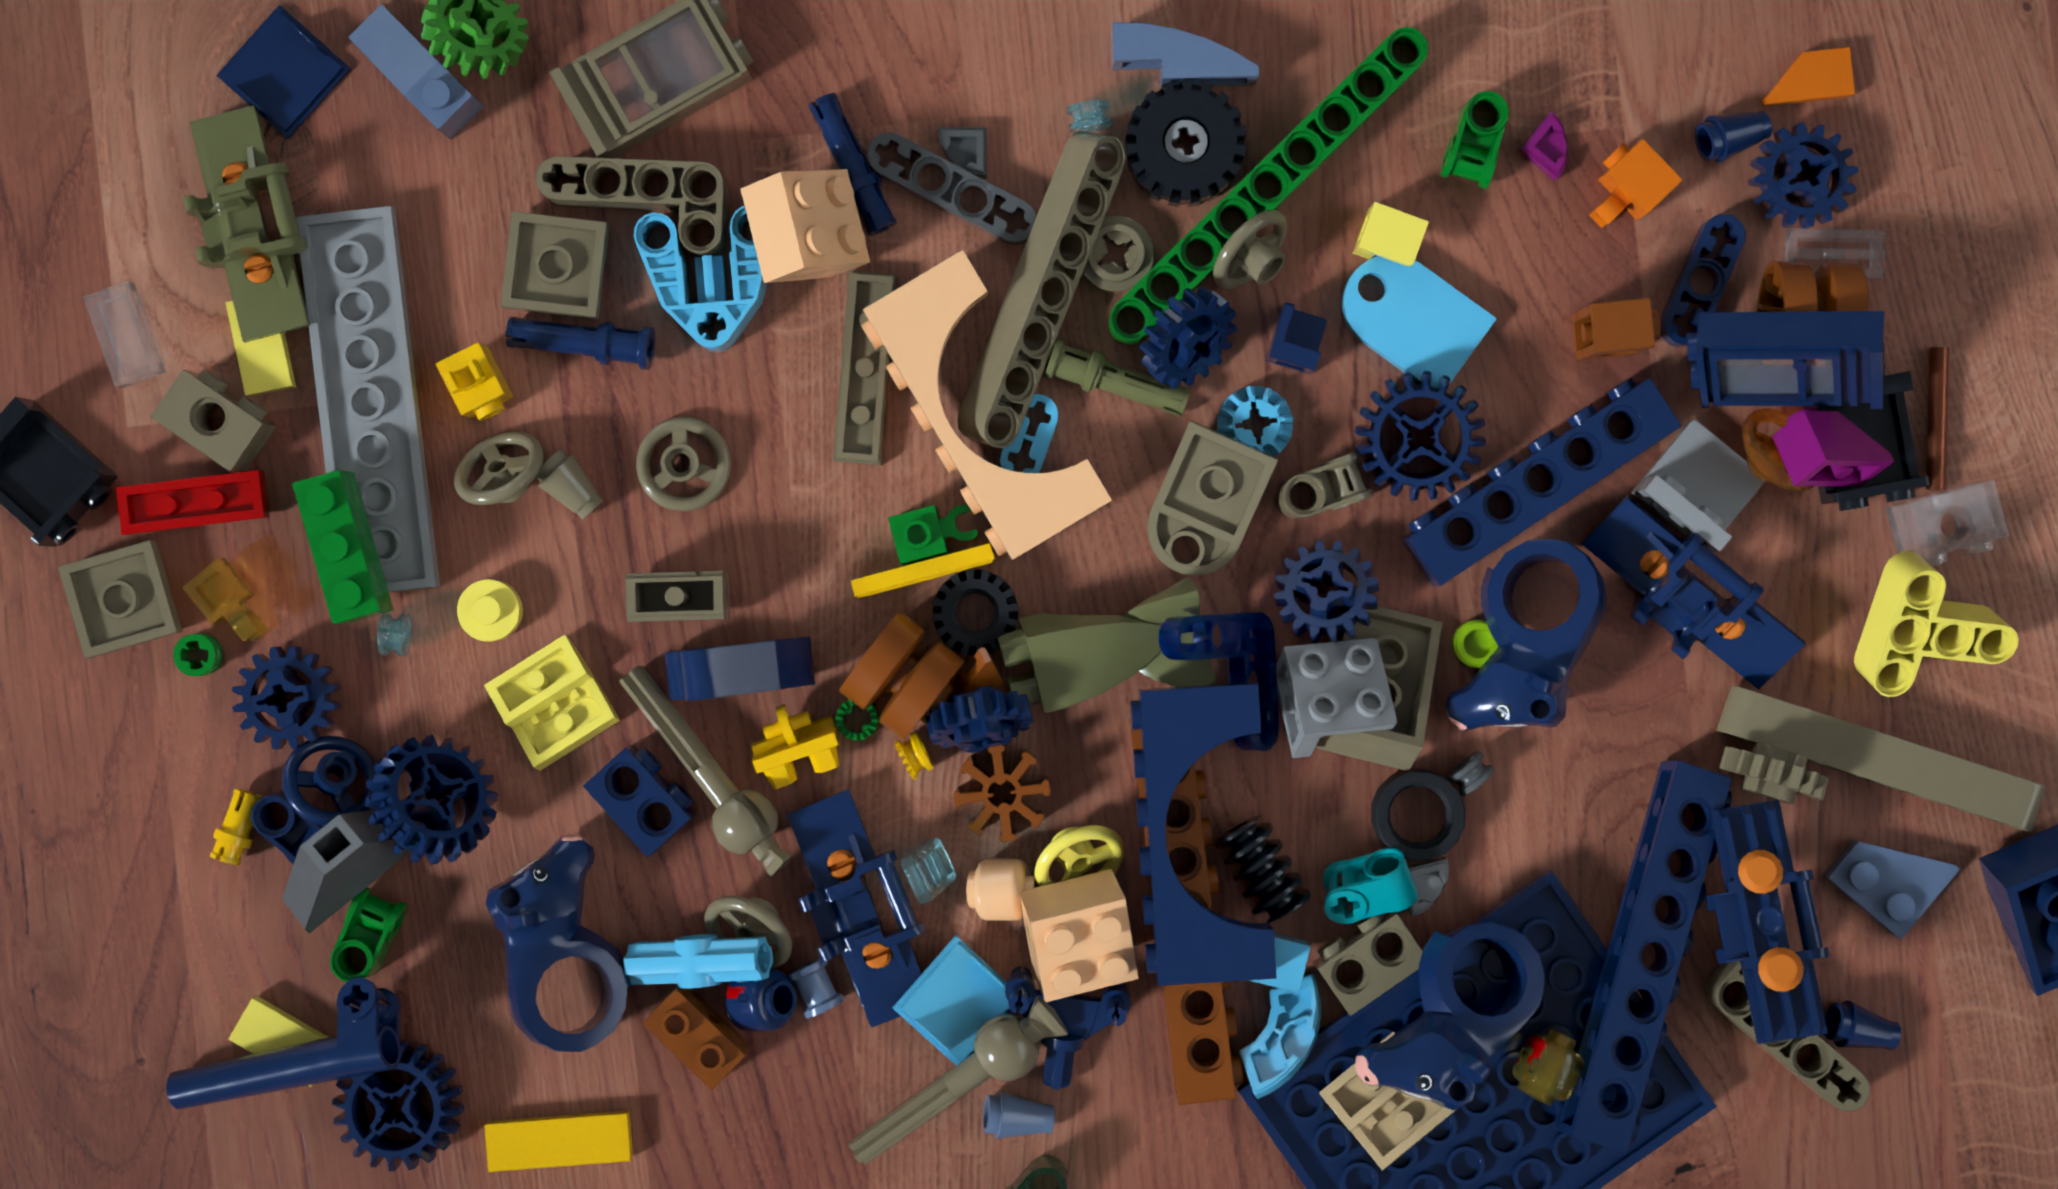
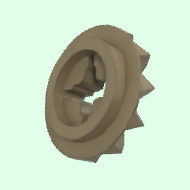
(1138, 258)

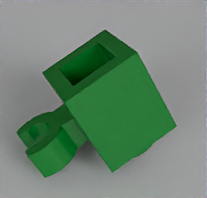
(923, 534)

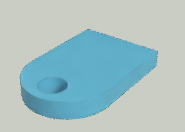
(1417, 321)

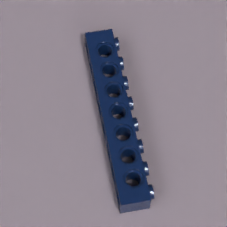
(1623, 967)

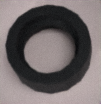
(1443, 788)

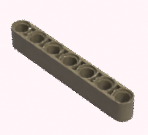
(1041, 288)
(1882, 758)

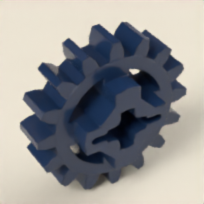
(1812, 194)
(1188, 337)
(1327, 574)
(284, 679)
(979, 719)

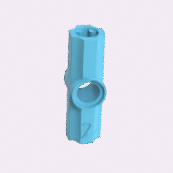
(698, 961)

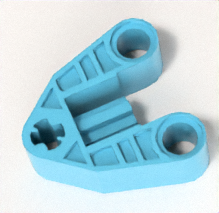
(671, 281)

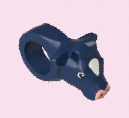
(1530, 668)
(541, 925)
(1447, 1046)

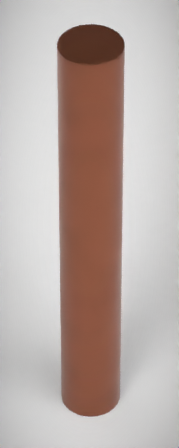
(1937, 418)

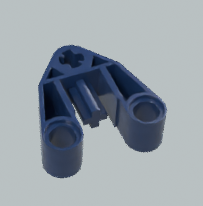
(740, 669)

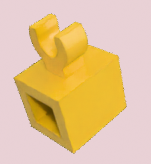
(475, 382)

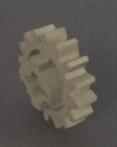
(1774, 773)

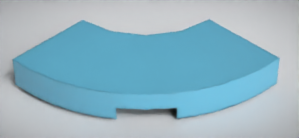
(1285, 1039)

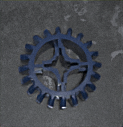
(1435, 418)
(424, 765)
(413, 1115)

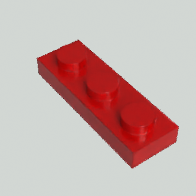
(192, 502)

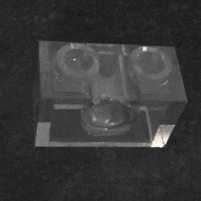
(1975, 512)

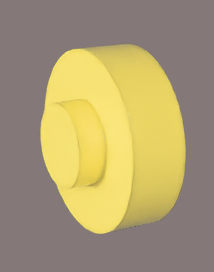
(489, 610)

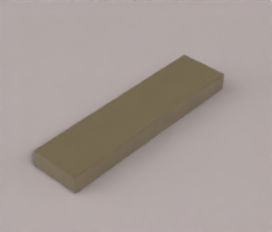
(862, 375)

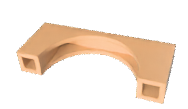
(914, 330)

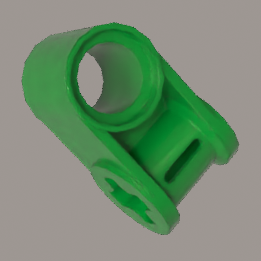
(1473, 148)
(371, 926)

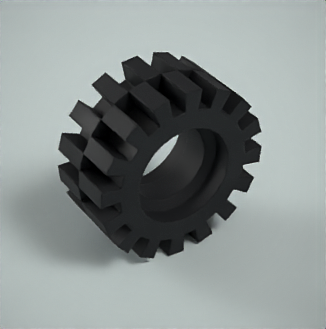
(958, 587)

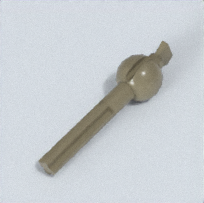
(741, 818)
(1003, 1049)

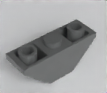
(337, 867)

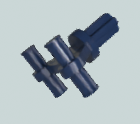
(1079, 1014)

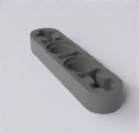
(955, 183)

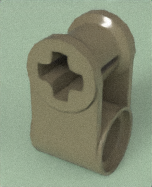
(1331, 487)

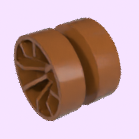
(1799, 289)
(893, 667)

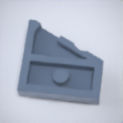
(1889, 883)

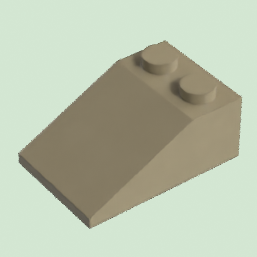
(1409, 658)

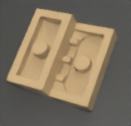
(1380, 1116)

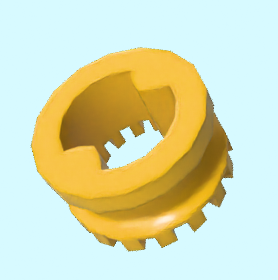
(915, 754)

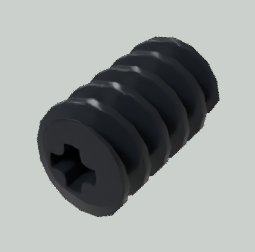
(1263, 869)

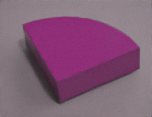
(1547, 147)

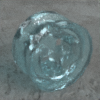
(1089, 116)
(394, 634)

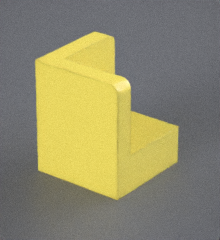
(1390, 235)

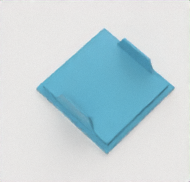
(954, 1000)

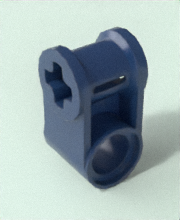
(287, 837)

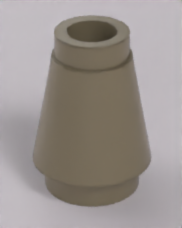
(567, 483)

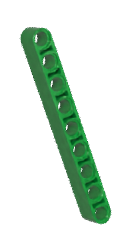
(1279, 166)

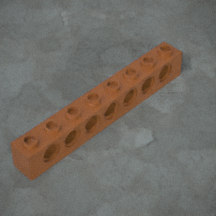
(1194, 1078)

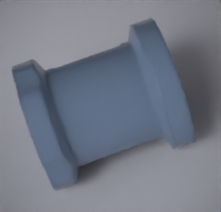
(815, 987)

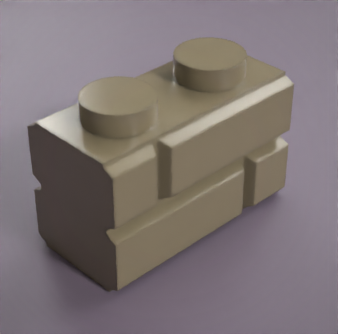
(677, 596)

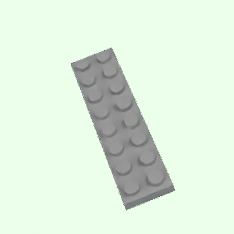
(370, 382)

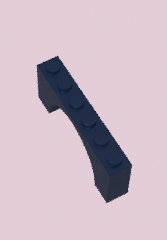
(1189, 938)

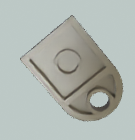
(1209, 497)

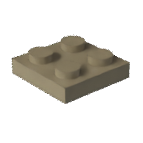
(555, 265)
(120, 599)

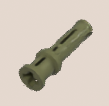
(1094, 372)

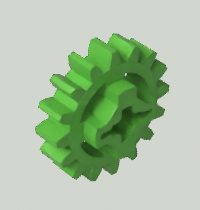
(474, 33)

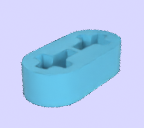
(1040, 442)

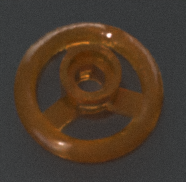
(1762, 452)

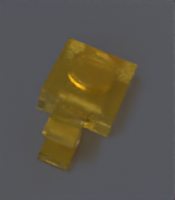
(222, 595)

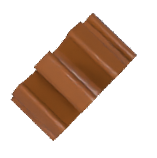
(1004, 807)

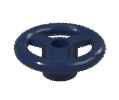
(338, 763)

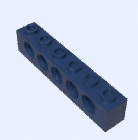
(1647, 421)

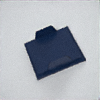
(283, 72)

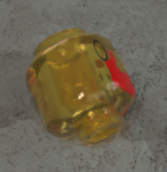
(1548, 1067)

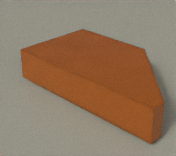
(981, 675)

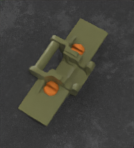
(234, 228)

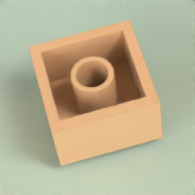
(805, 225)
(1078, 935)

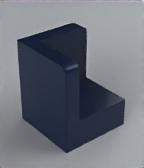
(1296, 340)

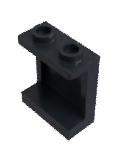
(1892, 431)
(47, 473)

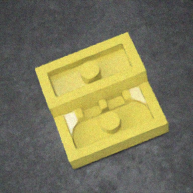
(552, 702)

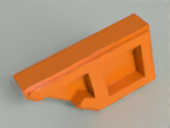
(1814, 78)

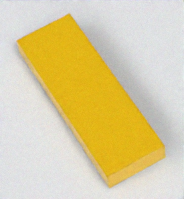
(923, 571)
(558, 1141)

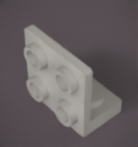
(1699, 485)
(1332, 691)

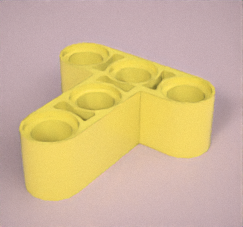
(1916, 622)

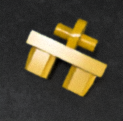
(791, 740)

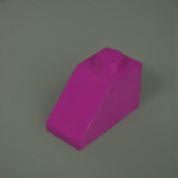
(1828, 450)

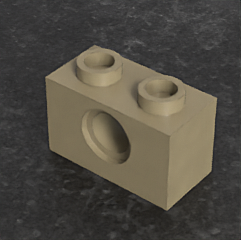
(187, 412)

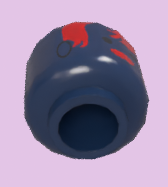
(761, 1003)

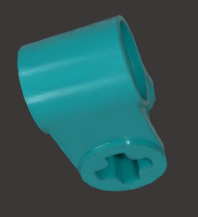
(1372, 883)

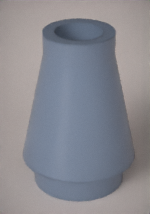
(1015, 1116)

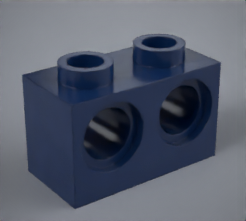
(632, 808)

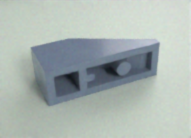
(416, 72)

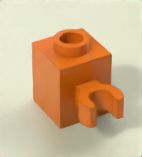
(1636, 182)

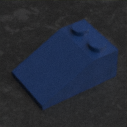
(2025, 895)

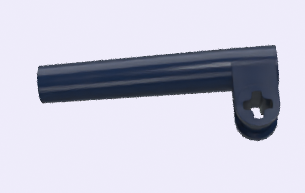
(363, 1045)

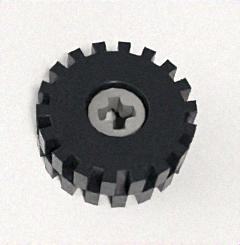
(1168, 171)

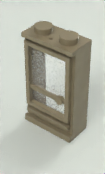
(653, 76)

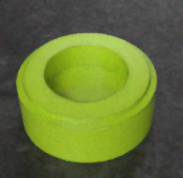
(1473, 643)

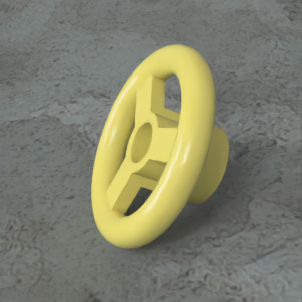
(1077, 853)

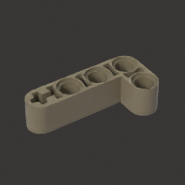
(632, 192)
(1785, 1051)

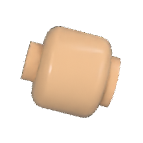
(996, 887)

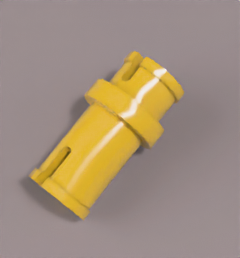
(236, 828)

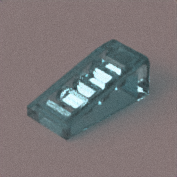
(928, 869)

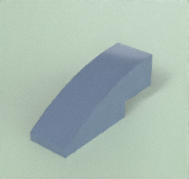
(1178, 56)

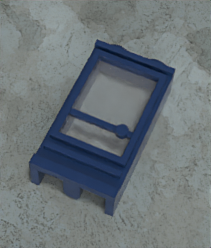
(1788, 358)

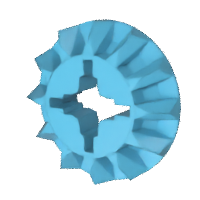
(1269, 405)

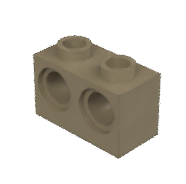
(1376, 971)

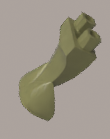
(1090, 654)

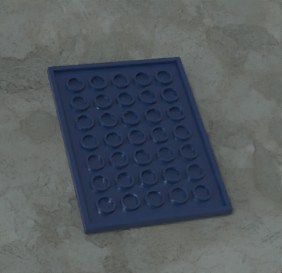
(1503, 1133)

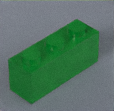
(342, 547)

